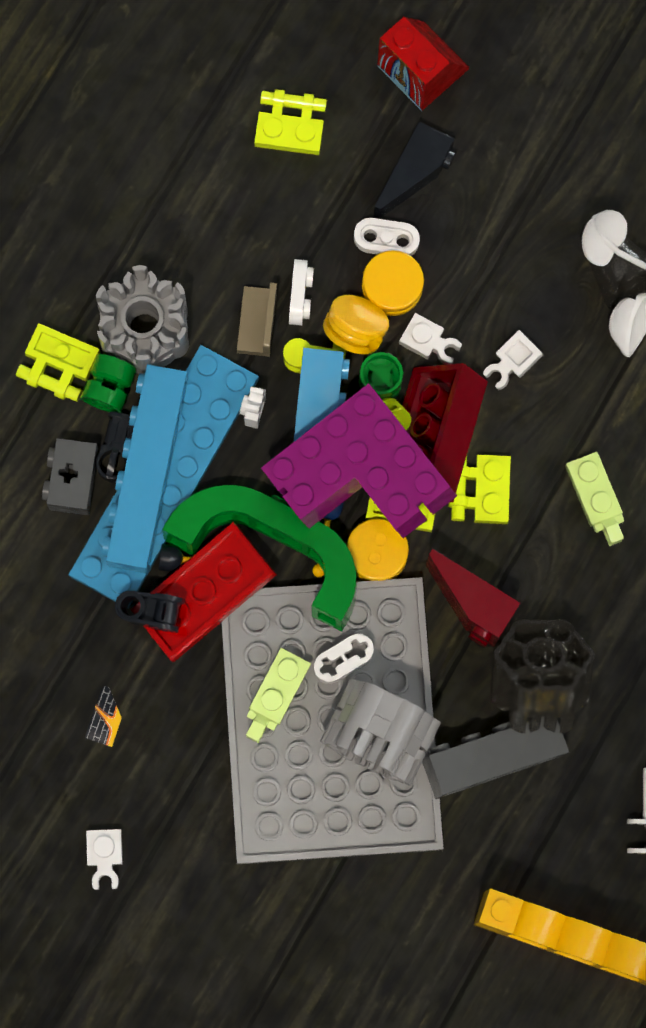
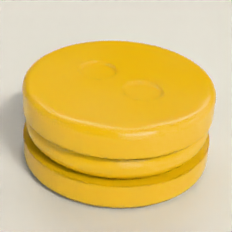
(393, 282)
(355, 324)
(377, 550)

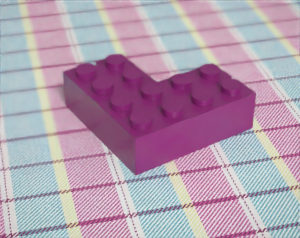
(357, 449)

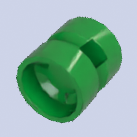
(111, 372)
(382, 373)

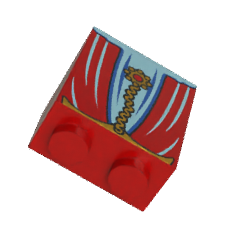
(418, 61)

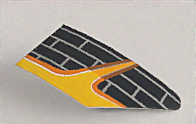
(104, 719)

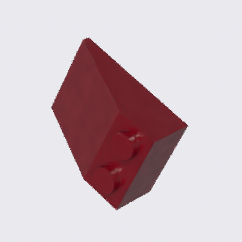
(476, 603)

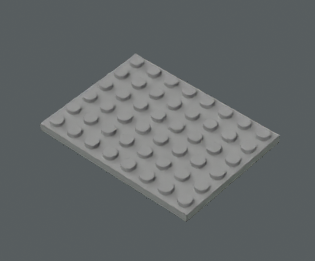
(290, 788)

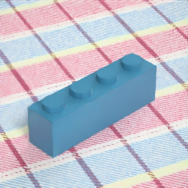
(319, 387)

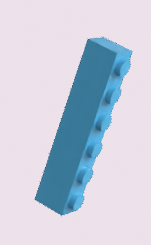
(146, 469)

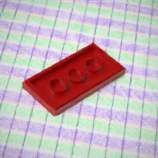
(213, 587)

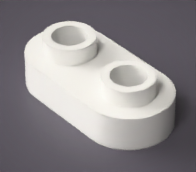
(386, 234)
(299, 305)

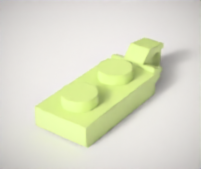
(596, 496)
(276, 693)

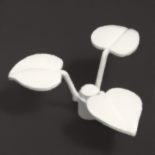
(599, 243)

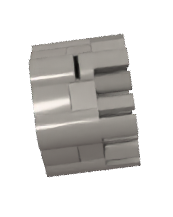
(138, 296)
(380, 731)

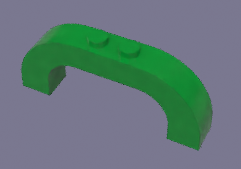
(275, 519)

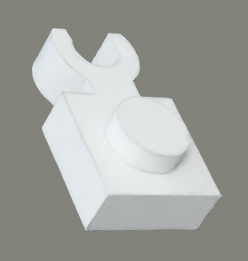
(425, 337)
(516, 356)
(253, 406)
(104, 851)

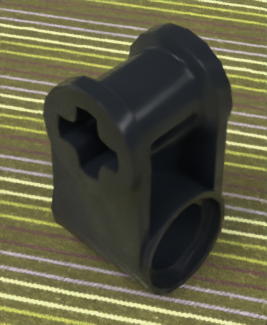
(156, 610)

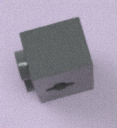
(76, 495)

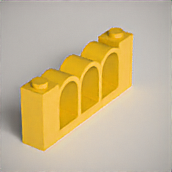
(562, 935)

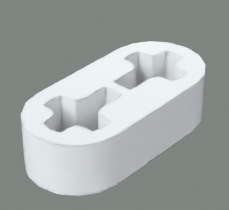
(339, 651)

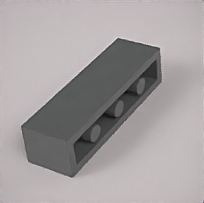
(490, 757)

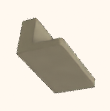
(257, 320)

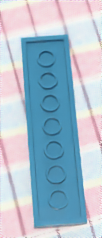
(207, 415)

